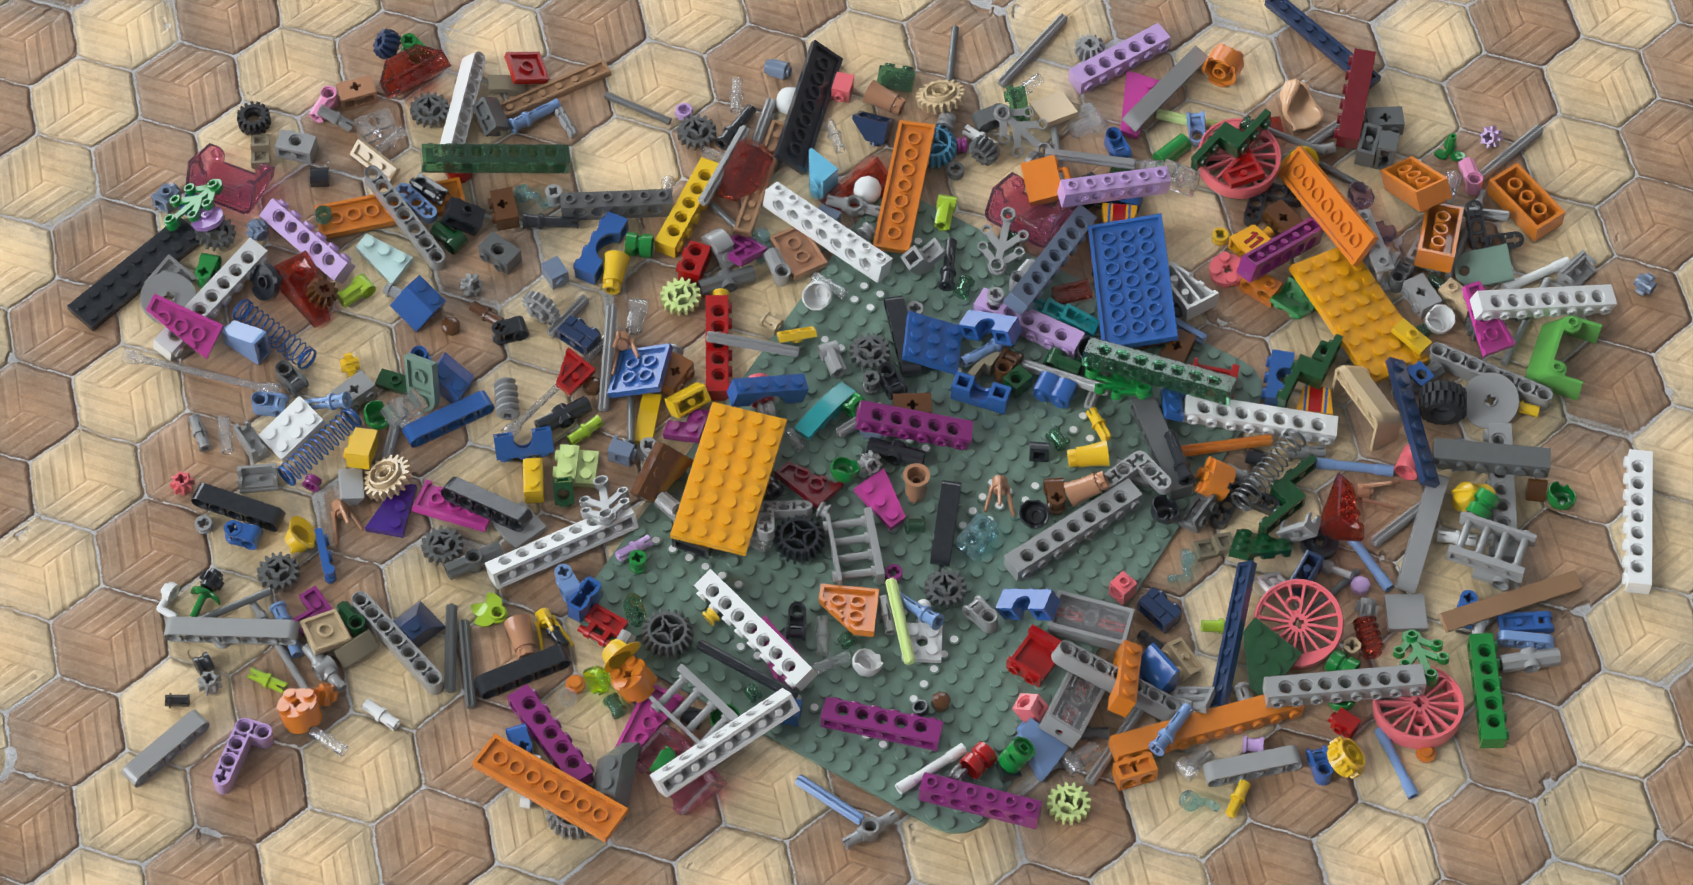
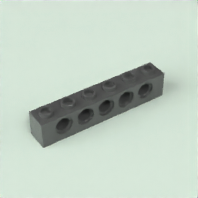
(623, 203)

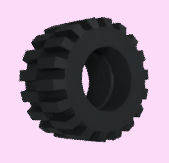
(1442, 402)

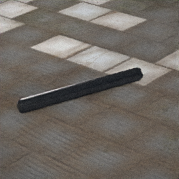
(744, 668)

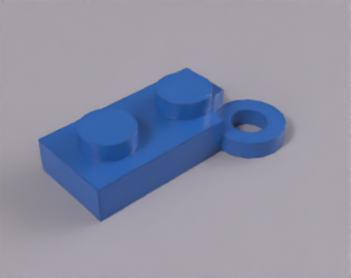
(1172, 404)

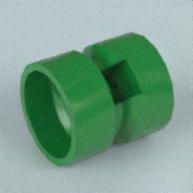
(639, 245)
(1483, 503)
(1339, 661)
(1016, 755)

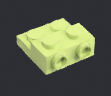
(576, 463)

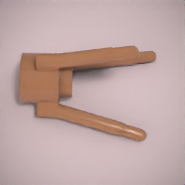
(622, 342)
(999, 487)
(1365, 490)
(342, 510)

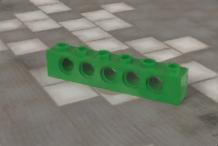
(1488, 736)

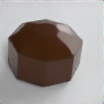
(450, 326)
(592, 386)
(940, 701)

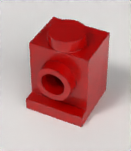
(1344, 723)

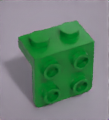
(1293, 300)

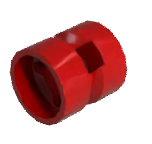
(980, 759)

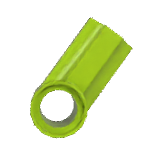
(945, 208)
(360, 287)

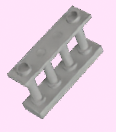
(1378, 258)
(869, 537)
(1488, 564)
(698, 691)

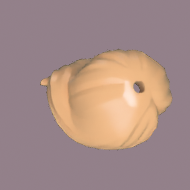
(1299, 105)

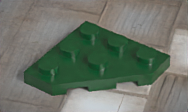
(1250, 545)
(1266, 654)

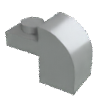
(720, 245)
(923, 260)

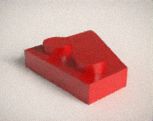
(1243, 171)
(573, 373)

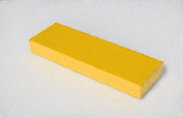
(647, 416)

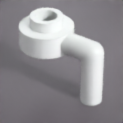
(169, 593)

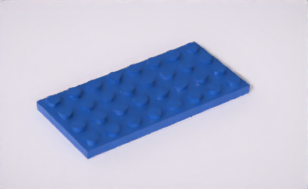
(1133, 281)

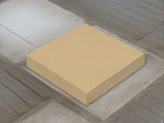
(1054, 109)
(325, 631)

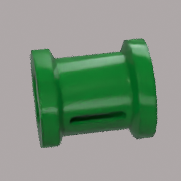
(851, 407)
(637, 562)

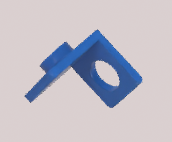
(1412, 369)

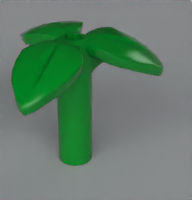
(1450, 144)
(204, 594)

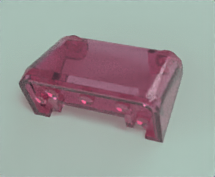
(240, 185)
(1039, 221)
(695, 792)

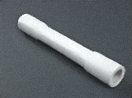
(1554, 267)
(912, 780)

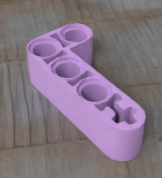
(238, 756)

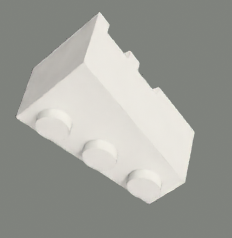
(1189, 293)

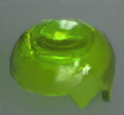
(597, 679)

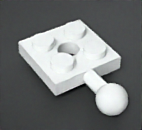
(932, 651)

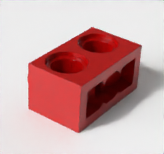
(696, 264)

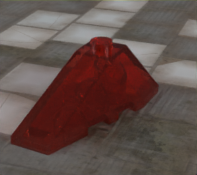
(1340, 513)

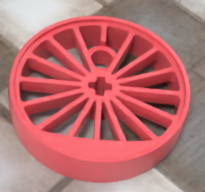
(1241, 192)
(1312, 658)
(1421, 710)

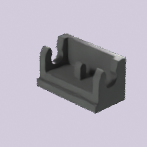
(491, 116)

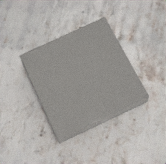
(519, 539)
(1405, 612)

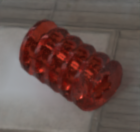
(1369, 636)

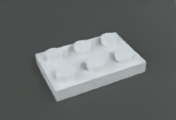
(291, 428)

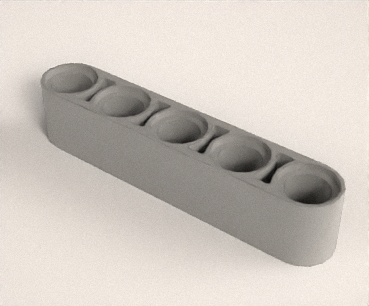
(165, 748)
(1252, 766)

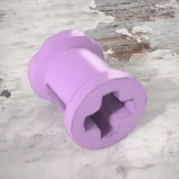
(1252, 744)

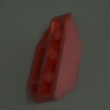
(411, 69)
(745, 169)

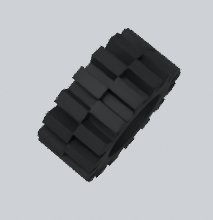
(253, 110)

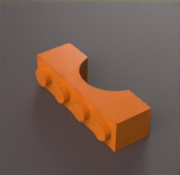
(1124, 692)

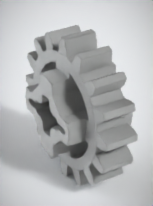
(541, 307)

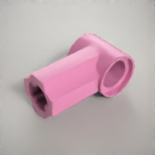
(331, 103)
(1471, 176)

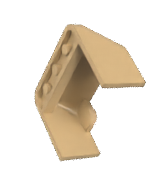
(1370, 401)

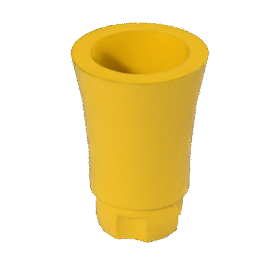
(614, 271)
(1089, 455)

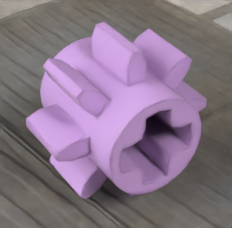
(1496, 134)

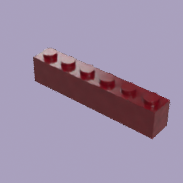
(1355, 98)

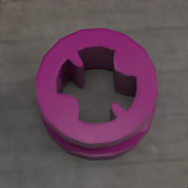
(961, 144)
(312, 482)
(893, 567)

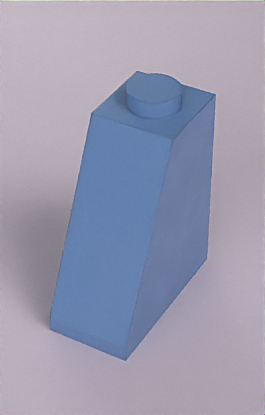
(247, 341)
(1047, 748)

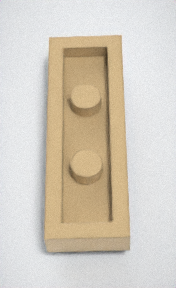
(370, 156)

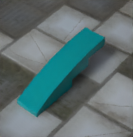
(1067, 314)
(824, 410)

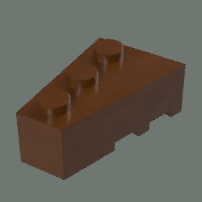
(659, 472)

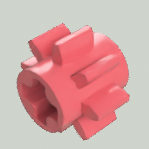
(182, 483)

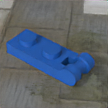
(325, 556)
(1527, 622)

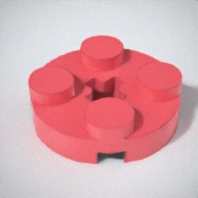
(1217, 268)

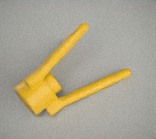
(545, 620)

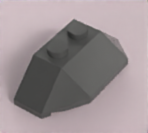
(616, 772)

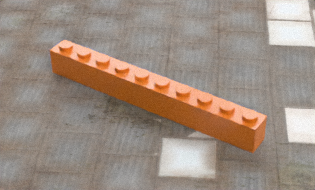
(1201, 727)

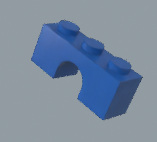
(978, 323)
(1279, 366)
(968, 391)
(540, 444)
(1041, 603)

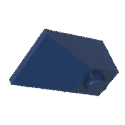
(873, 127)
(419, 624)

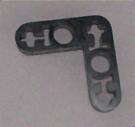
(1268, 195)
(1486, 239)
(1228, 513)

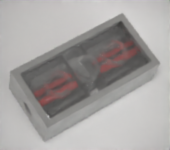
(1091, 621)
(1071, 709)

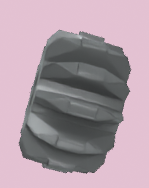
(984, 150)

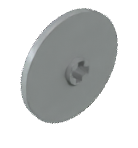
(167, 284)
(1498, 388)

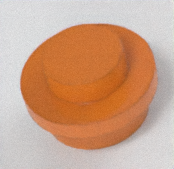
(576, 682)
(1426, 755)

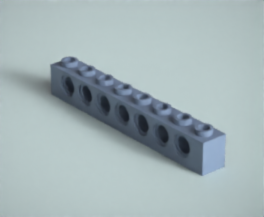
(1049, 260)

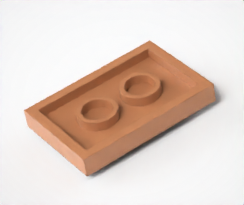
(798, 252)

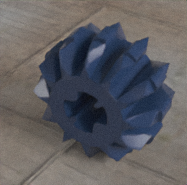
(386, 43)

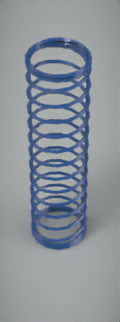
(300, 357)
(293, 482)

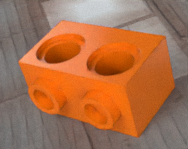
(1261, 289)
(1134, 771)

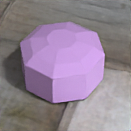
(683, 110)
(1360, 585)

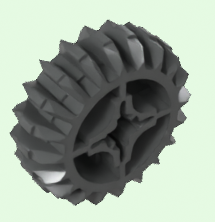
(675, 626)

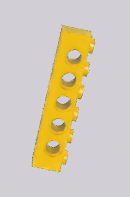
(685, 211)

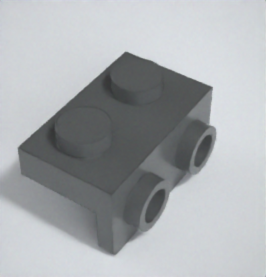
(1198, 513)

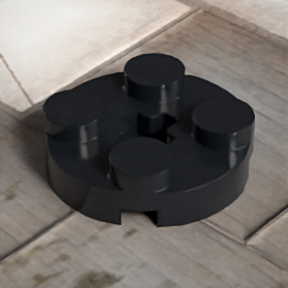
(265, 281)
(1327, 549)

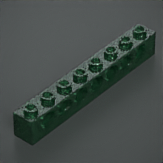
(494, 158)
(1159, 371)

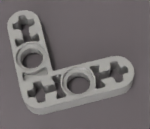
(1140, 468)
(775, 511)

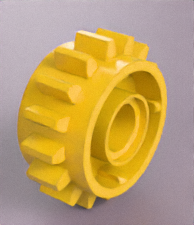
(1346, 757)

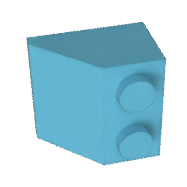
(822, 175)

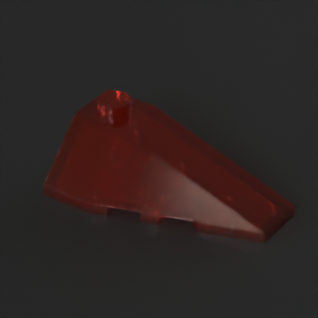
(869, 166)
(296, 275)

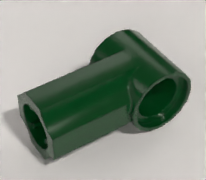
(452, 240)
(1057, 359)
(351, 618)

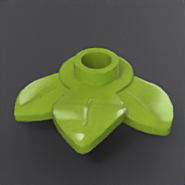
(486, 611)

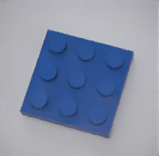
(932, 342)
(640, 374)

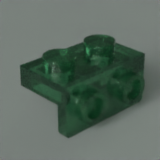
(896, 78)
(1017, 100)

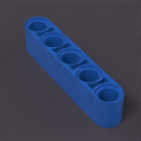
(448, 418)

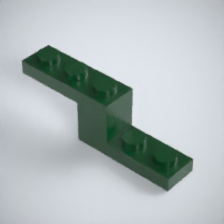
(1231, 140)
(1309, 371)
(1288, 494)

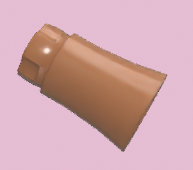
(883, 98)
(916, 480)
(1086, 487)
(521, 634)

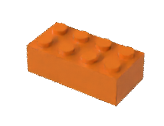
(1416, 184)
(1526, 201)
(1439, 237)

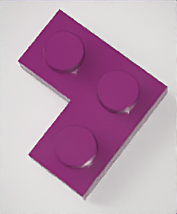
(745, 250)
(687, 431)
(314, 603)

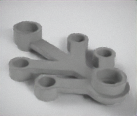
(1019, 128)
(1002, 244)
(606, 515)

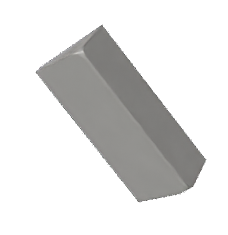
(351, 485)

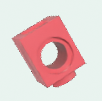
(842, 87)
(1122, 588)
(1030, 706)

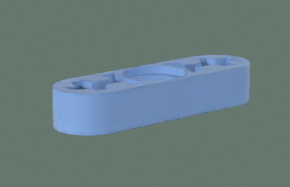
(418, 210)
(1523, 640)

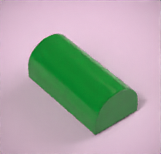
(1173, 149)

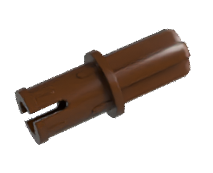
(485, 313)

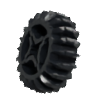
(804, 530)

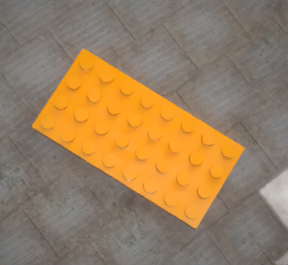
(1356, 309)
(728, 479)

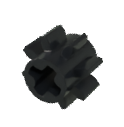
(212, 579)

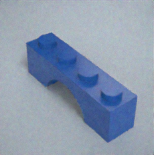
(610, 230)
(748, 390)

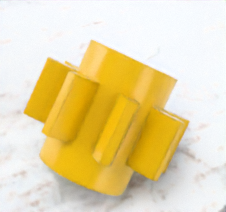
(349, 364)

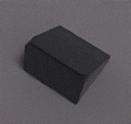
(1006, 776)

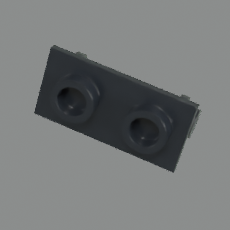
(429, 188)

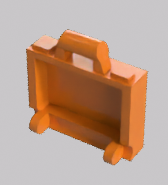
(1043, 179)

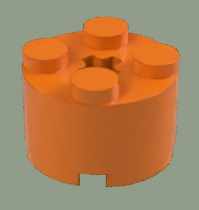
(1223, 65)
(1214, 478)
(633, 680)
(299, 710)

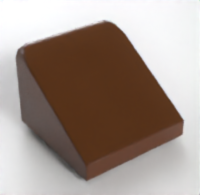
(1536, 490)

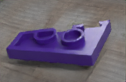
(393, 513)

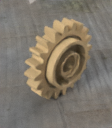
(940, 96)
(387, 477)

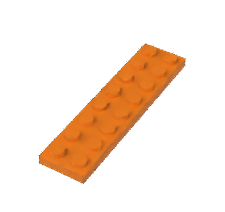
(904, 186)
(1328, 206)
(367, 212)
(550, 787)

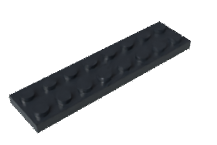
(808, 107)
(128, 277)

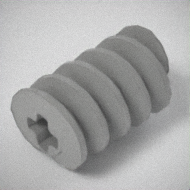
(506, 398)

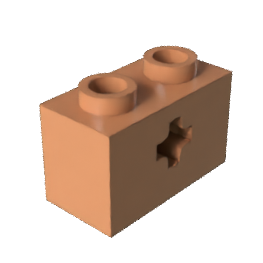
(356, 93)

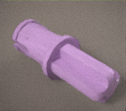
(623, 553)

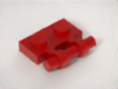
(604, 620)

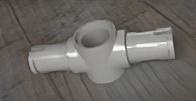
(844, 204)
(325, 668)
(876, 823)

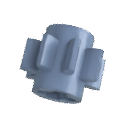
(257, 229)
(1645, 284)

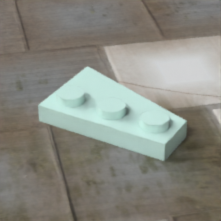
(384, 258)

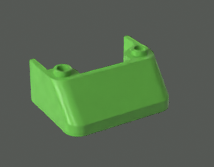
(1551, 372)

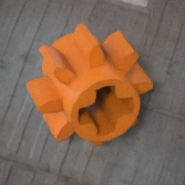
(325, 694)

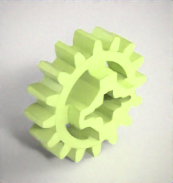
(680, 296)
(1069, 810)

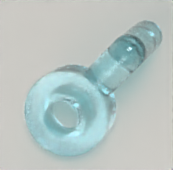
(524, 192)
(762, 235)
(1186, 559)
(1196, 801)

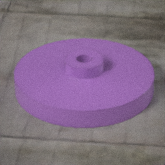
(208, 219)

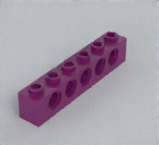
(1280, 250)
(906, 418)
(526, 697)
(889, 731)
(980, 800)

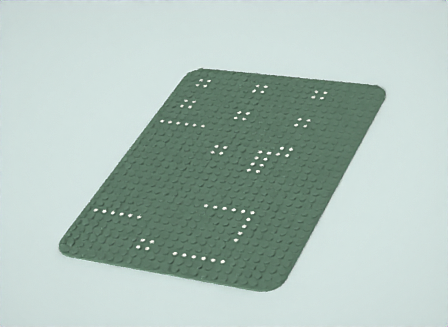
(971, 660)

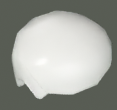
(784, 99)
(868, 189)
(817, 295)
(1440, 319)
(866, 662)

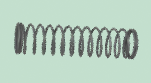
(1285, 435)

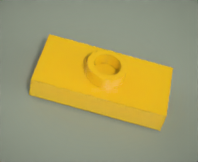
(796, 335)
(1411, 336)

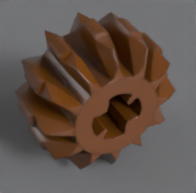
(322, 292)

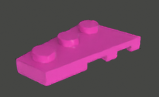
(880, 495)

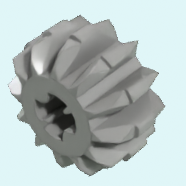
(1088, 47)

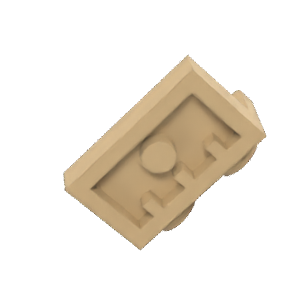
(1183, 658)

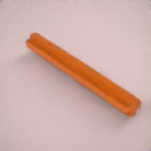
(1227, 445)

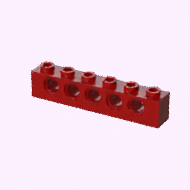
(716, 306)

